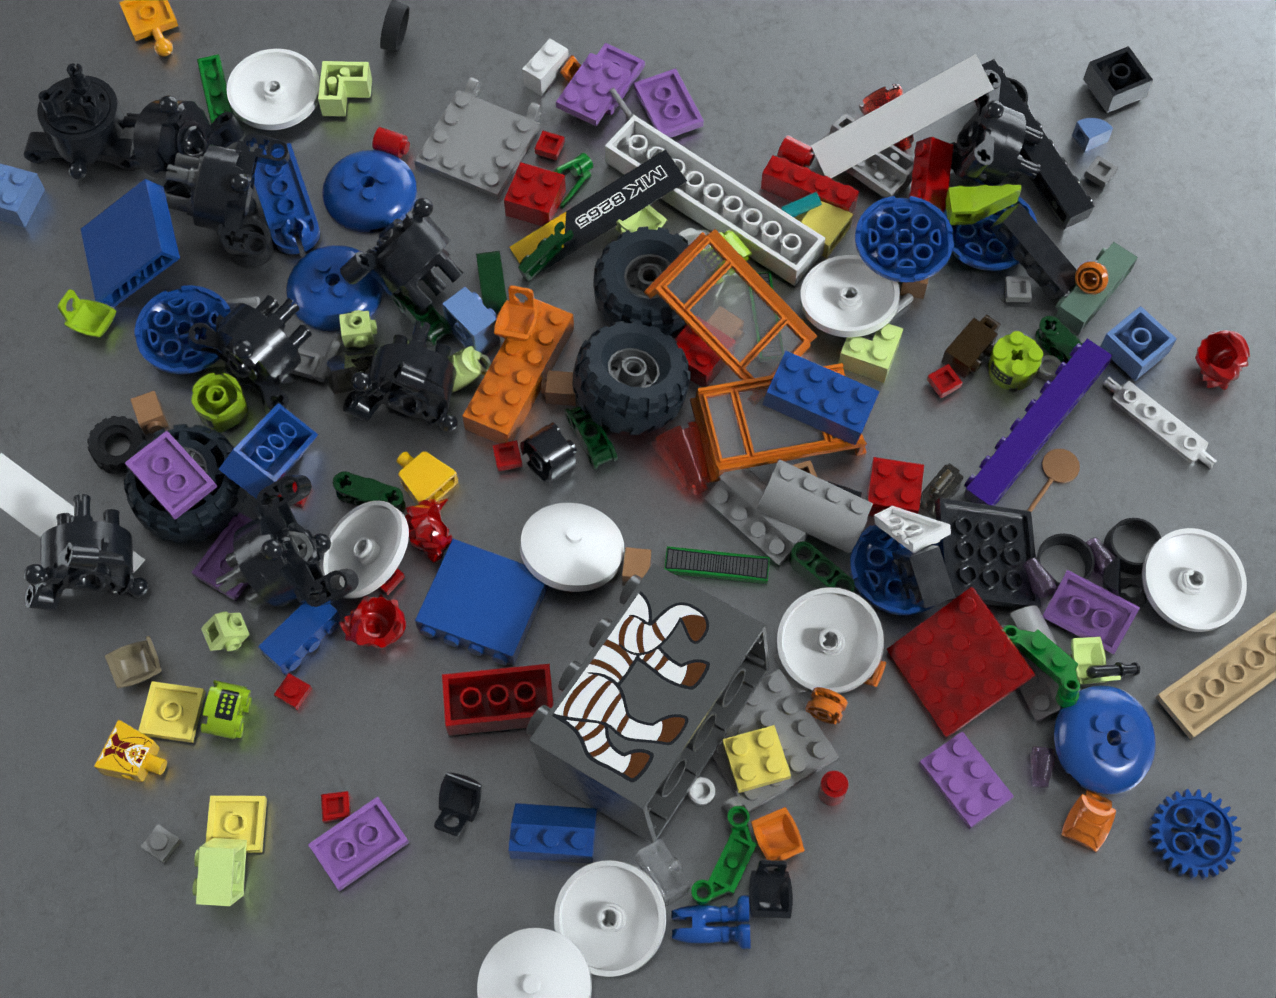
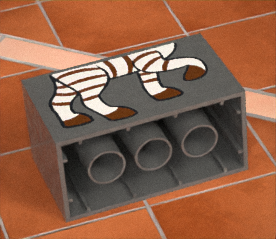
(650, 700)

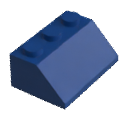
(553, 833)

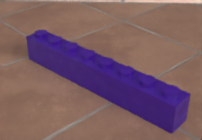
(1038, 424)

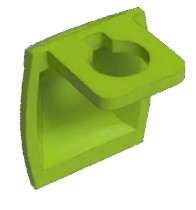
(87, 316)

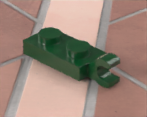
(545, 252)

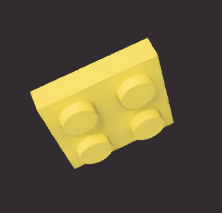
(172, 711)
(756, 759)
(238, 819)

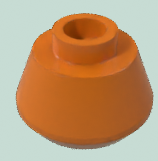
(1091, 277)

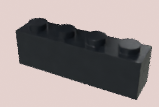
(1035, 251)

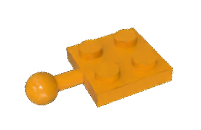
(150, 19)

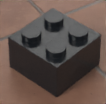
(1117, 79)
(922, 576)

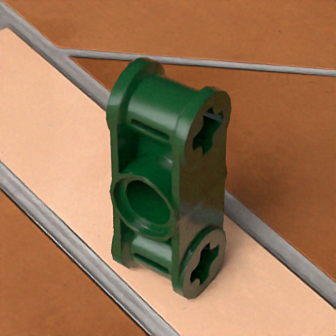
(438, 323)
(1056, 341)
(598, 447)
(362, 490)

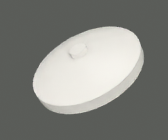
(273, 89)
(848, 297)
(368, 542)
(571, 547)
(1194, 580)
(830, 640)
(611, 916)
(534, 966)

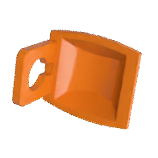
(517, 318)
(1089, 820)
(778, 835)

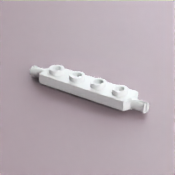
(1160, 422)

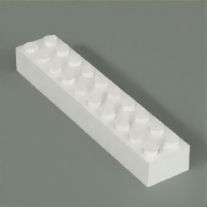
(721, 202)

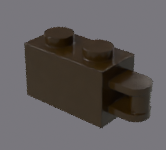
(972, 346)

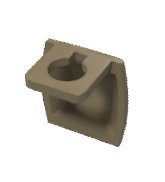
(133, 663)

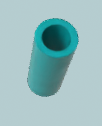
(802, 205)

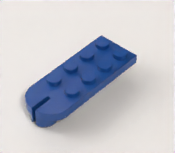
(286, 204)

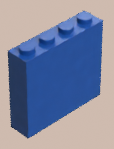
(129, 243)
(481, 603)

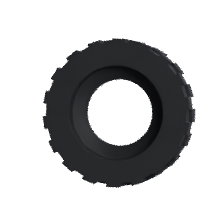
(105, 430)

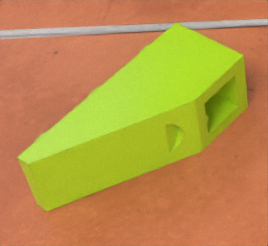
(975, 203)

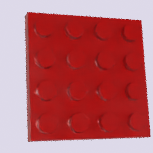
(960, 662)

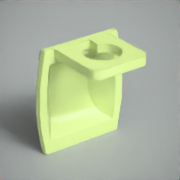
(643, 218)
(467, 366)
(1087, 653)

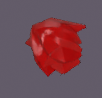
(1222, 358)
(427, 529)
(374, 622)

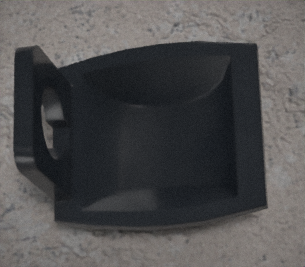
(1114, 583)
(459, 798)
(770, 891)

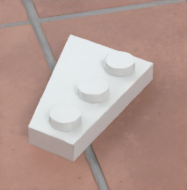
(911, 528)

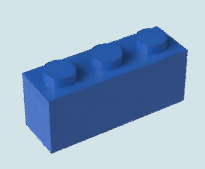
(299, 635)

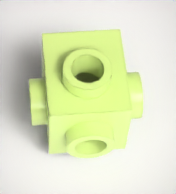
(357, 329)
(225, 631)

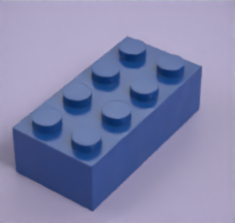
(820, 398)
(268, 451)

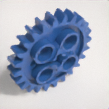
(1195, 810)

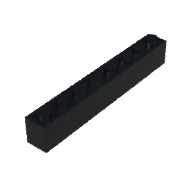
(1054, 180)

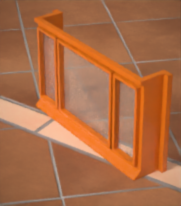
(731, 307)
(746, 434)

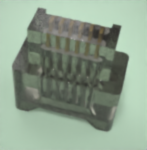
(943, 485)

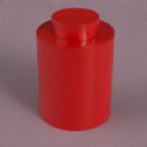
(390, 142)
(796, 152)
(833, 788)

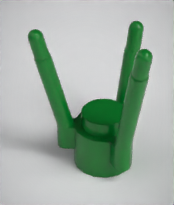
(578, 167)

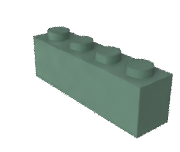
(1081, 307)

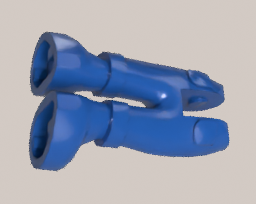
(710, 934)

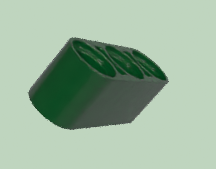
(491, 280)
(816, 562)

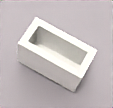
(545, 67)

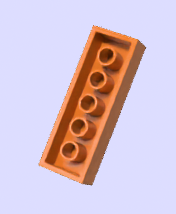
(517, 376)

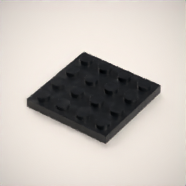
(988, 551)

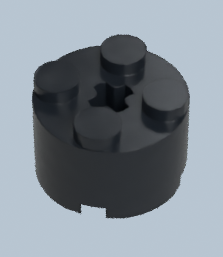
(549, 453)

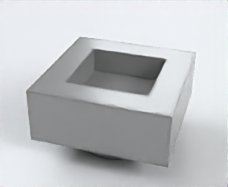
(1100, 171)
(1017, 289)
(161, 843)

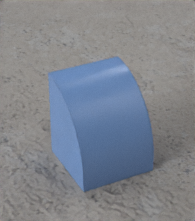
(1091, 133)

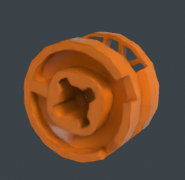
(826, 705)

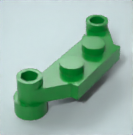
(1050, 660)
(731, 862)

